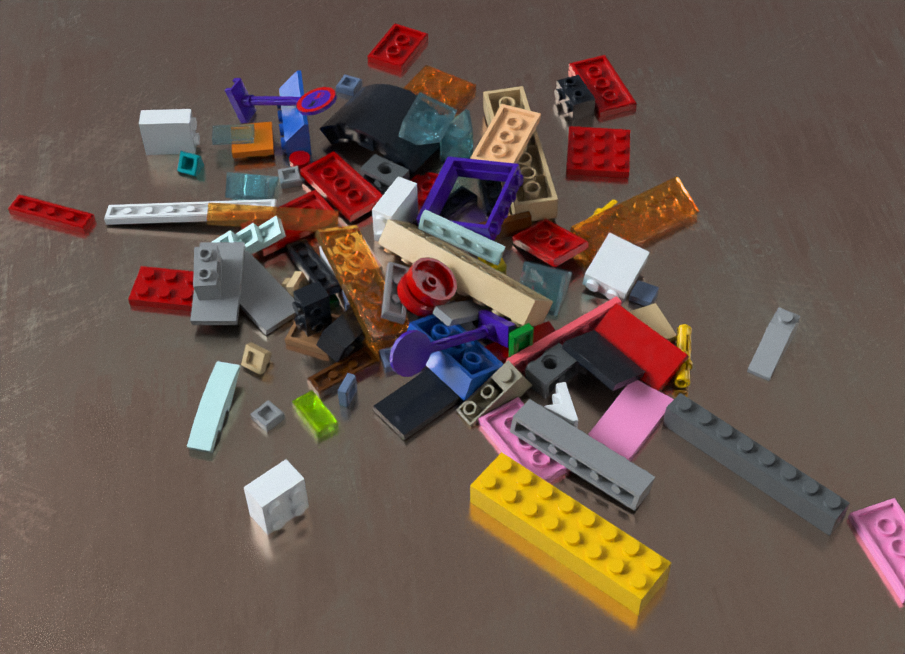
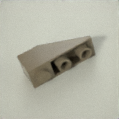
(498, 390)

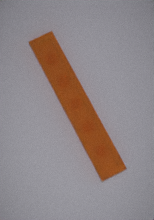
(292, 218)

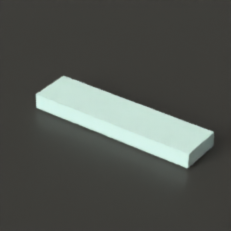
(461, 237)

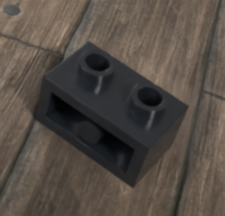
(575, 97)
(312, 309)
(342, 336)

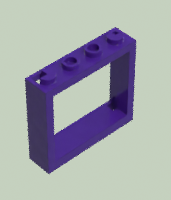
(478, 169)

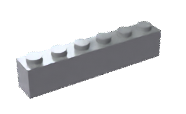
(582, 454)

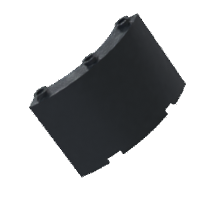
(374, 121)

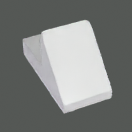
(563, 405)

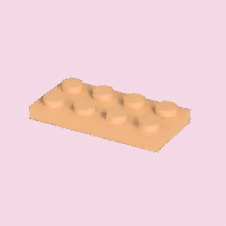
(507, 135)

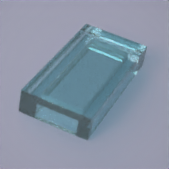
(233, 134)

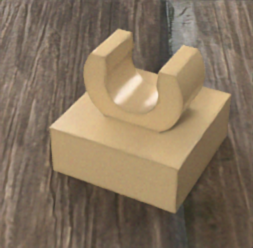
(296, 282)
(256, 358)

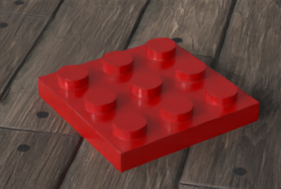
(598, 152)

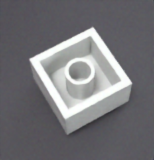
(276, 497)

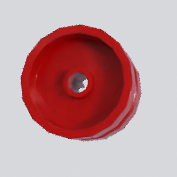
(426, 286)

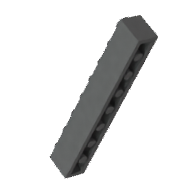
(756, 464)

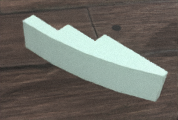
(256, 237)
(213, 407)

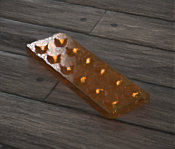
(638, 216)
(359, 280)

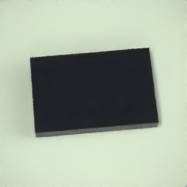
(603, 360)
(416, 404)

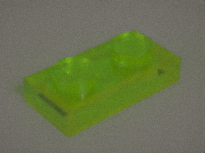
(315, 414)

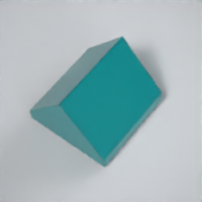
(190, 163)

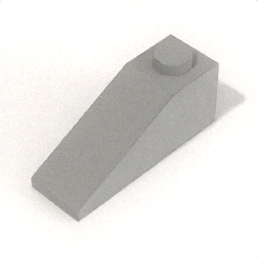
(774, 343)

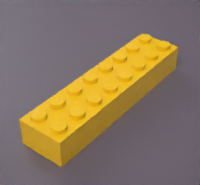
(570, 533)

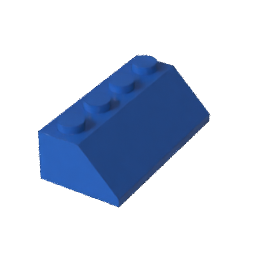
(294, 124)
(461, 366)

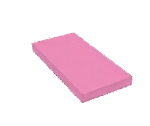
(631, 419)
(498, 425)
(884, 536)

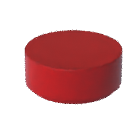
(299, 159)

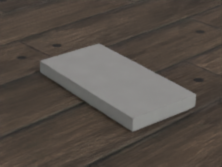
(264, 297)
(224, 310)

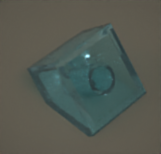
(426, 121)
(458, 138)
(250, 186)
(548, 282)

